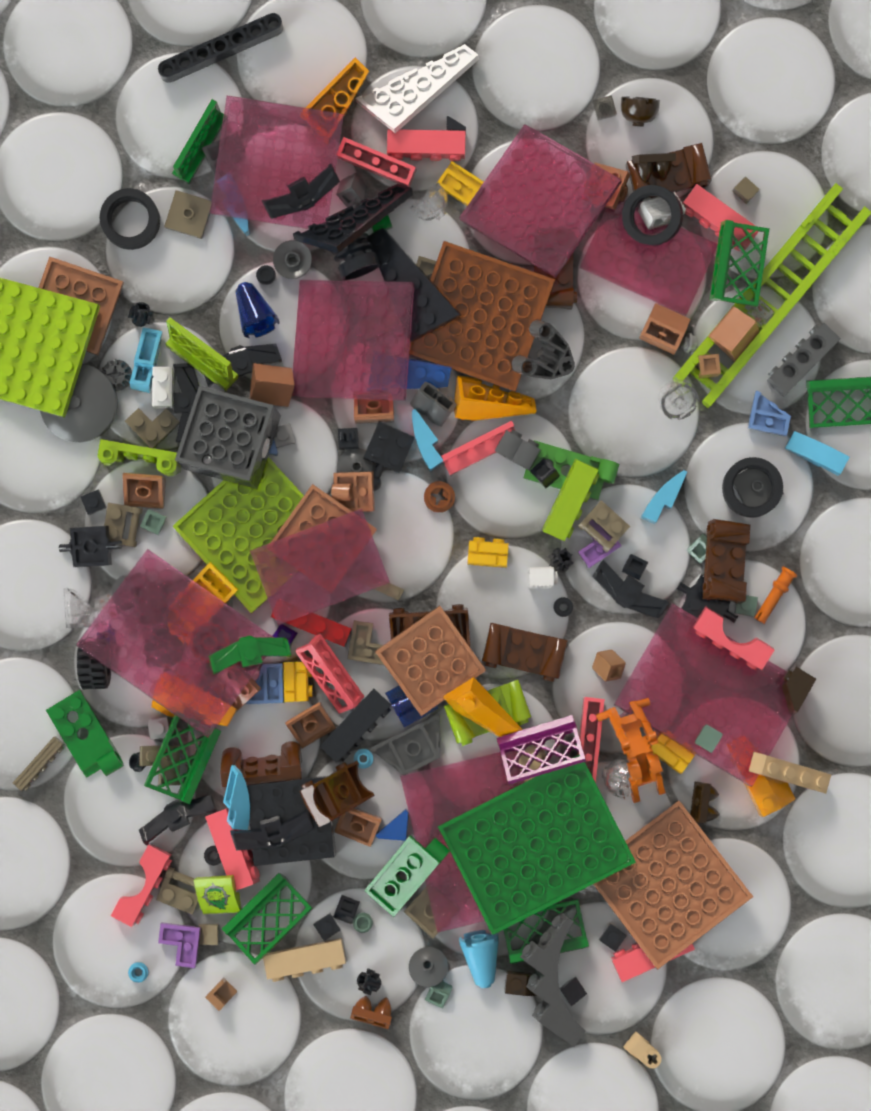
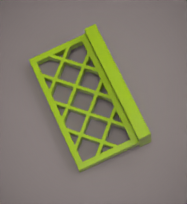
(200, 355)

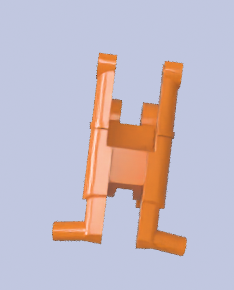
(642, 763)

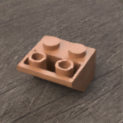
(664, 328)

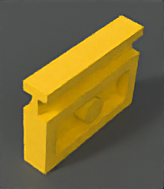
(460, 183)

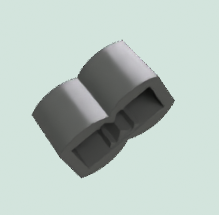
(433, 404)
(518, 450)

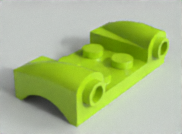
(114, 451)
(510, 699)

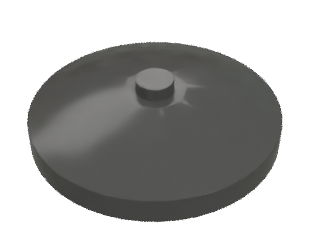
(90, 408)

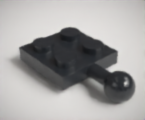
(388, 450)

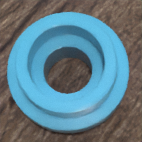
(369, 758)
(132, 975)

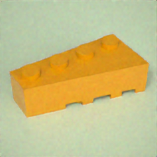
(342, 89)

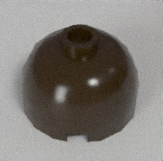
(639, 109)

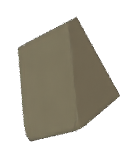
(745, 190)
(209, 934)

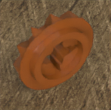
(435, 488)

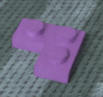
(594, 551)
(185, 938)

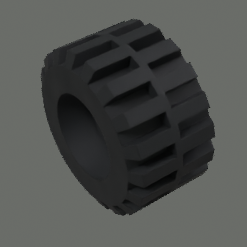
(91, 672)

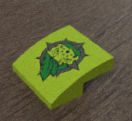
(217, 894)

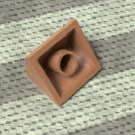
(734, 333)
(272, 384)
(373, 411)
(144, 490)
(310, 725)
(358, 826)

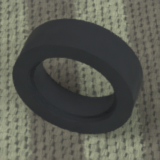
(113, 202)
(629, 210)
(755, 463)

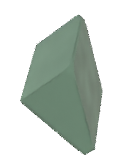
(698, 549)
(708, 738)
(439, 994)

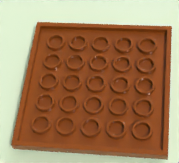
(496, 312)

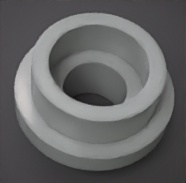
(689, 342)

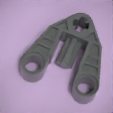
(559, 362)

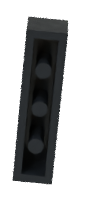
(352, 729)

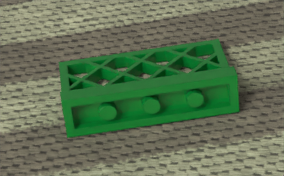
(203, 135)
(723, 257)
(833, 385)
(195, 768)
(253, 909)
(570, 944)

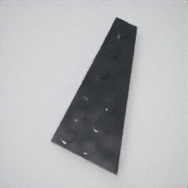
(351, 222)
(429, 305)

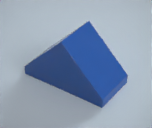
(396, 828)

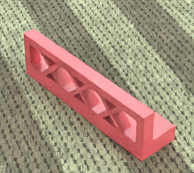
(475, 450)
(333, 673)

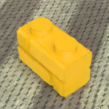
(488, 553)
(296, 682)
(672, 753)

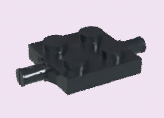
(90, 546)
(695, 603)

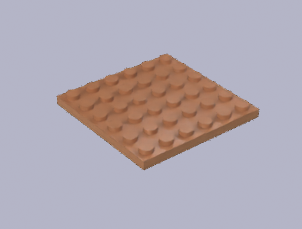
(674, 887)

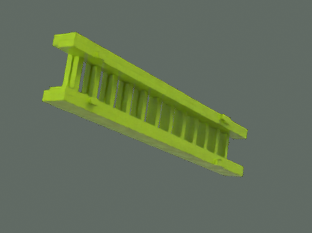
(790, 300)

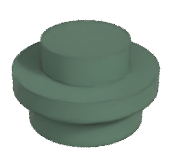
(362, 922)

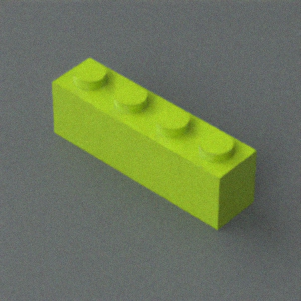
(570, 499)

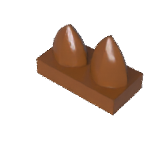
(380, 1017)

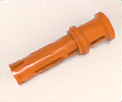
(779, 587)

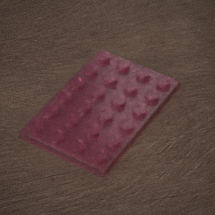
(659, 272)
(319, 567)

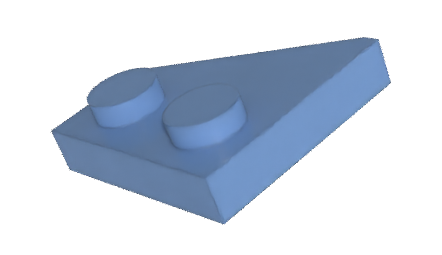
(767, 417)
(271, 684)

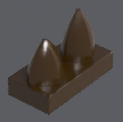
(645, 164)
(700, 807)

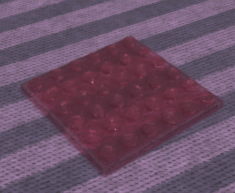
(266, 150)
(540, 200)
(352, 339)

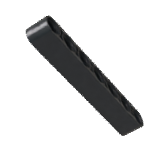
(225, 39)

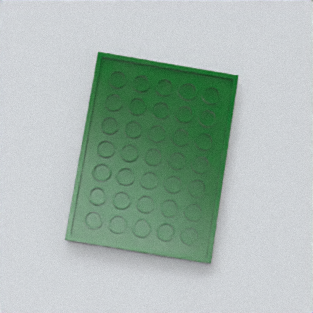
(536, 845)

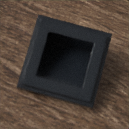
(453, 125)
(545, 473)
(346, 909)
(573, 991)

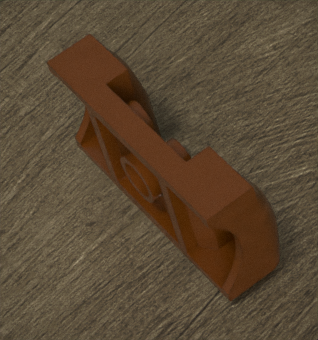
(685, 172)
(562, 292)
(726, 561)
(402, 619)
(524, 651)
(264, 769)
(335, 793)

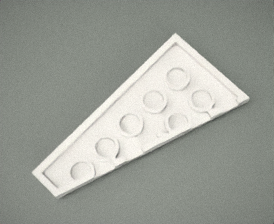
(413, 91)

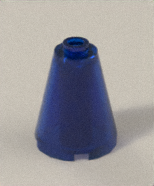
(254, 312)

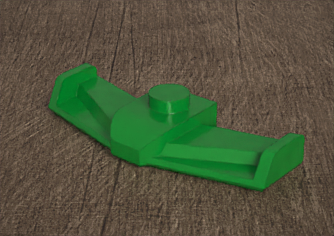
(249, 652)

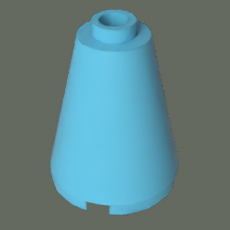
(481, 956)

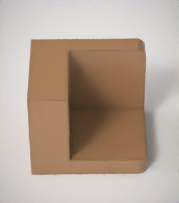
(709, 366)
(608, 665)
(221, 994)

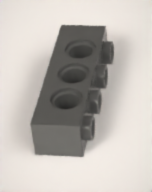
(783, 383)

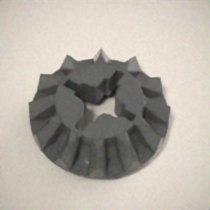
(122, 367)

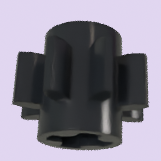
(140, 314)
(560, 559)
(369, 981)

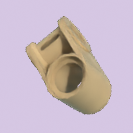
(640, 1049)

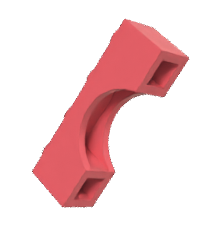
(754, 652)
(130, 908)

